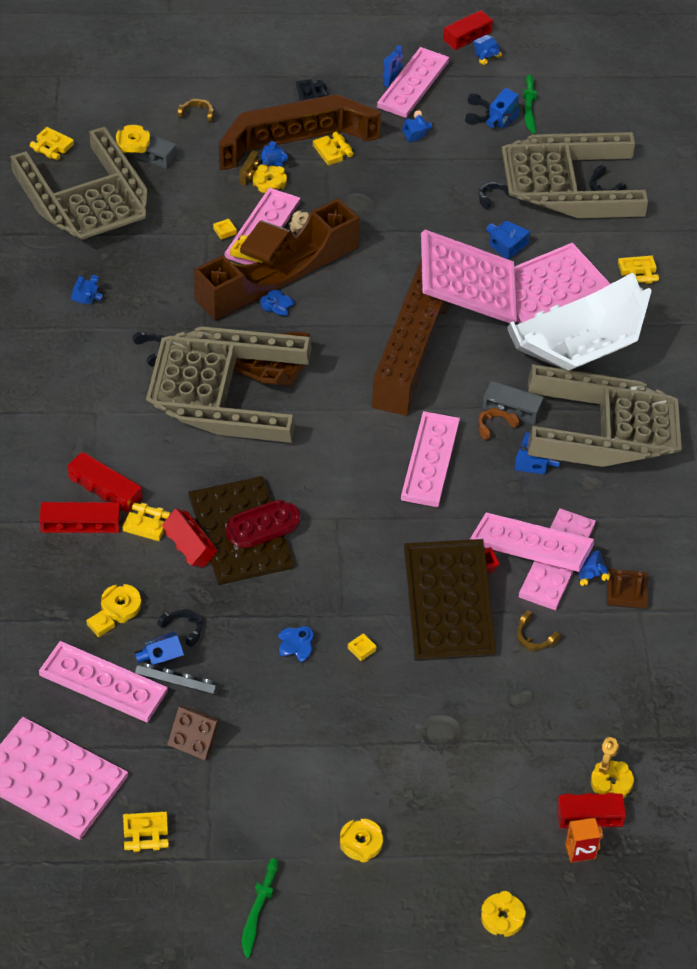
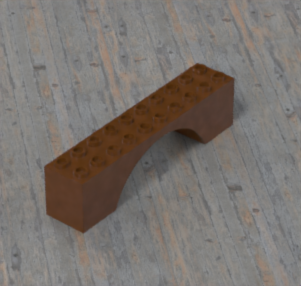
(325, 236)
(404, 354)

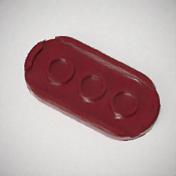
(262, 523)

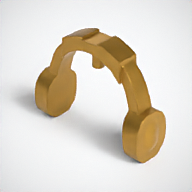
(196, 102)
(551, 641)
(610, 748)

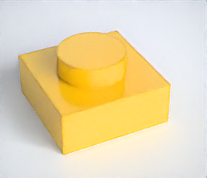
(224, 229)
(100, 623)
(362, 647)

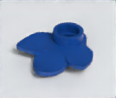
(277, 302)
(293, 643)

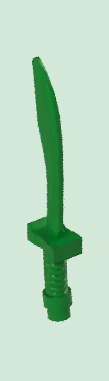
(529, 95)
(263, 891)

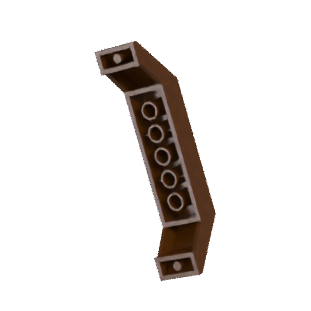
(296, 123)

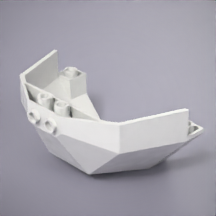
(585, 327)

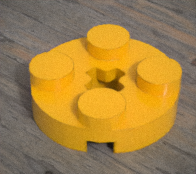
(127, 144)
(276, 174)
(125, 611)
(617, 770)
(355, 849)
(503, 902)

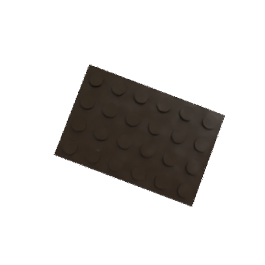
(212, 511)
(449, 599)

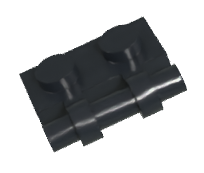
(307, 89)

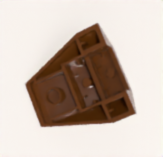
(270, 371)

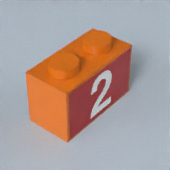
(583, 840)

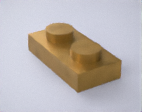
(247, 170)

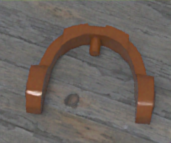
(511, 418)

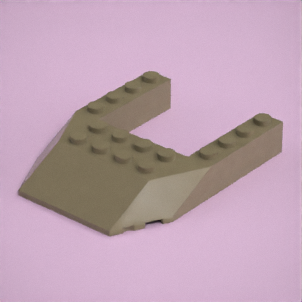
(543, 174)
(92, 205)
(196, 374)
(633, 419)

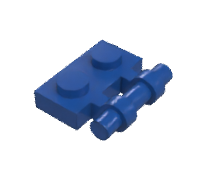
(392, 66)

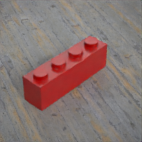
(104, 482)
(79, 517)

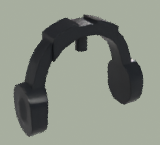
(473, 119)
(598, 172)
(484, 200)
(142, 337)
(167, 617)

